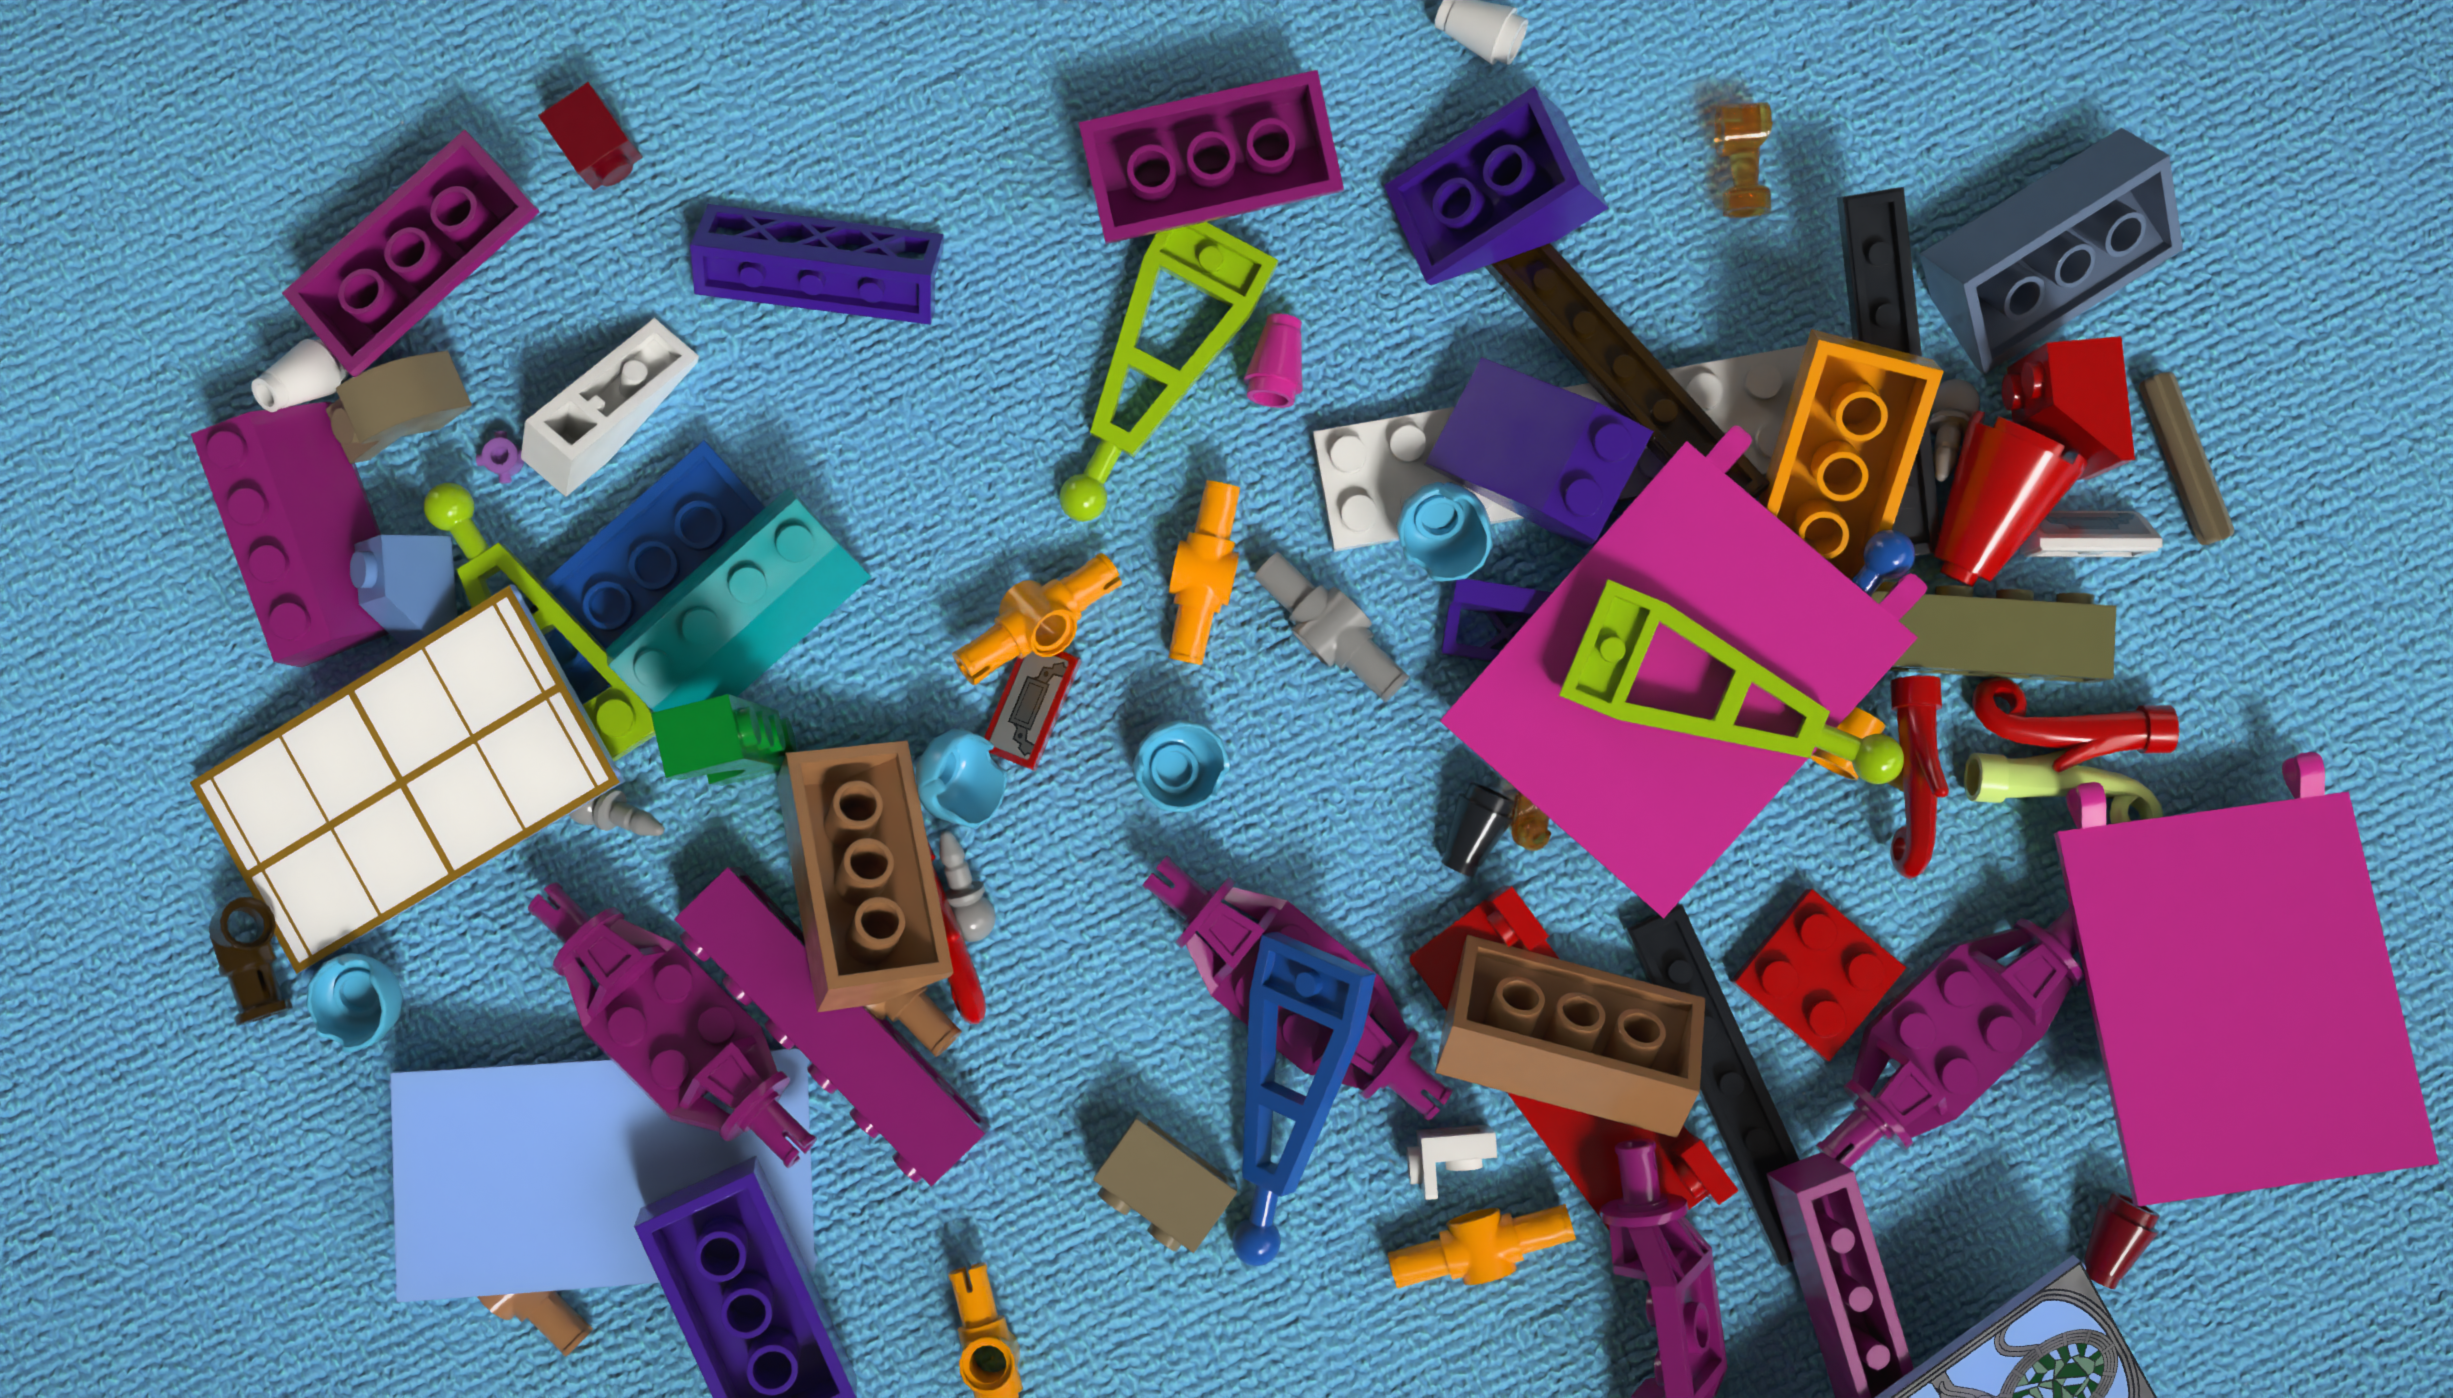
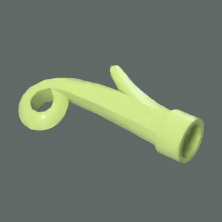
(1996, 777)

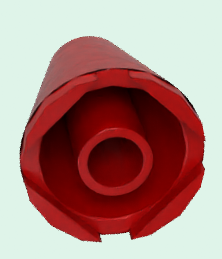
(1999, 496)

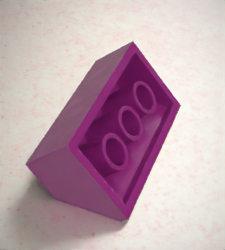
(1211, 156)
(410, 252)
(293, 527)

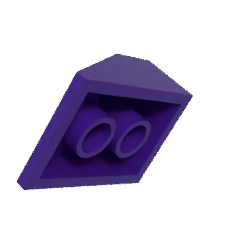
(1496, 190)
(1539, 451)

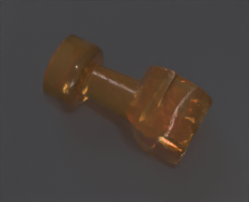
(1739, 135)

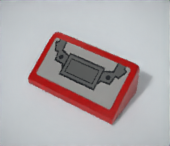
(1031, 707)

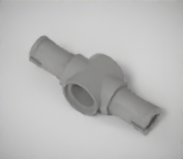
(1331, 626)

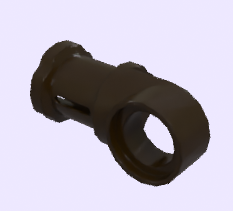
(249, 964)

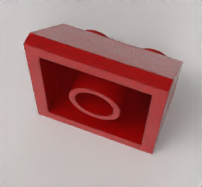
(2076, 398)

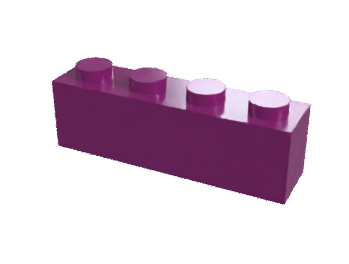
(1841, 1275)

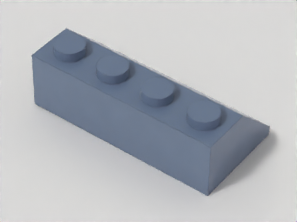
(2055, 248)

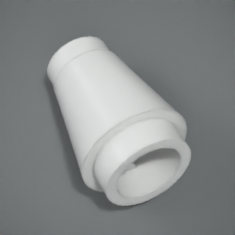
(1484, 28)
(299, 376)

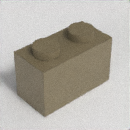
(1164, 1185)

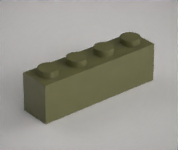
(2008, 635)

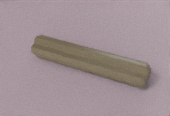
(2186, 458)

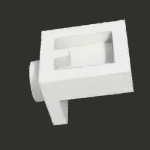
(1458, 1147)

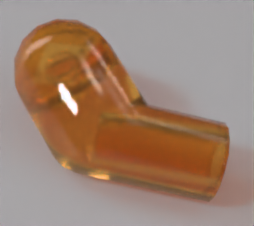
(1529, 824)

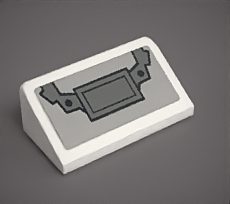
(2092, 535)

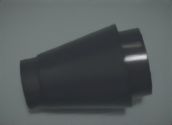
(1476, 828)

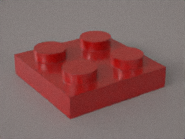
(1818, 974)

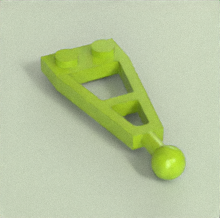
(1212, 264)
(1614, 652)
(617, 712)

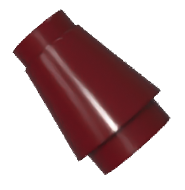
(2118, 1239)

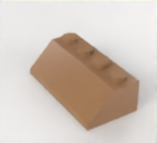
(862, 874)
(1573, 1036)

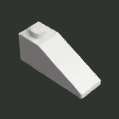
(604, 407)

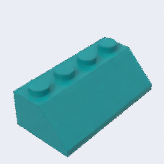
(738, 609)

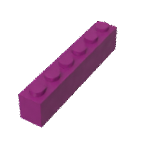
(849, 1048)

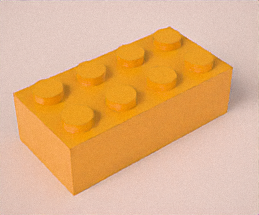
(1848, 444)

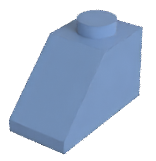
(406, 583)

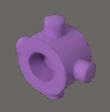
(501, 457)

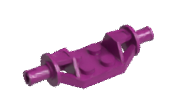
(670, 1026)
(1955, 1034)
(1298, 1037)
(1681, 1277)

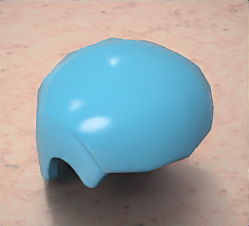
(1445, 531)
(1180, 766)
(960, 779)
(354, 1000)

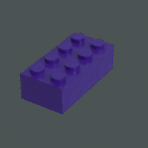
(744, 1290)

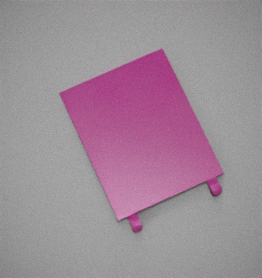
(1655, 798)
(2242, 994)

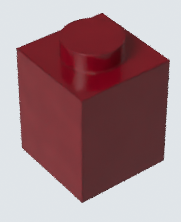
(591, 137)

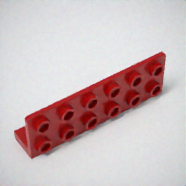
(1576, 1139)

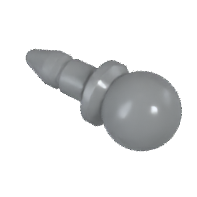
(1951, 413)
(612, 811)
(971, 909)

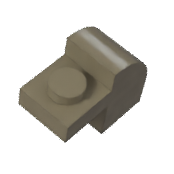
(395, 402)

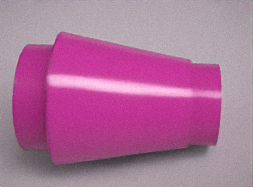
(1276, 365)

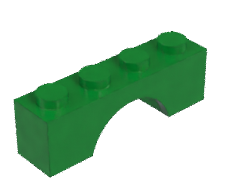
(722, 739)

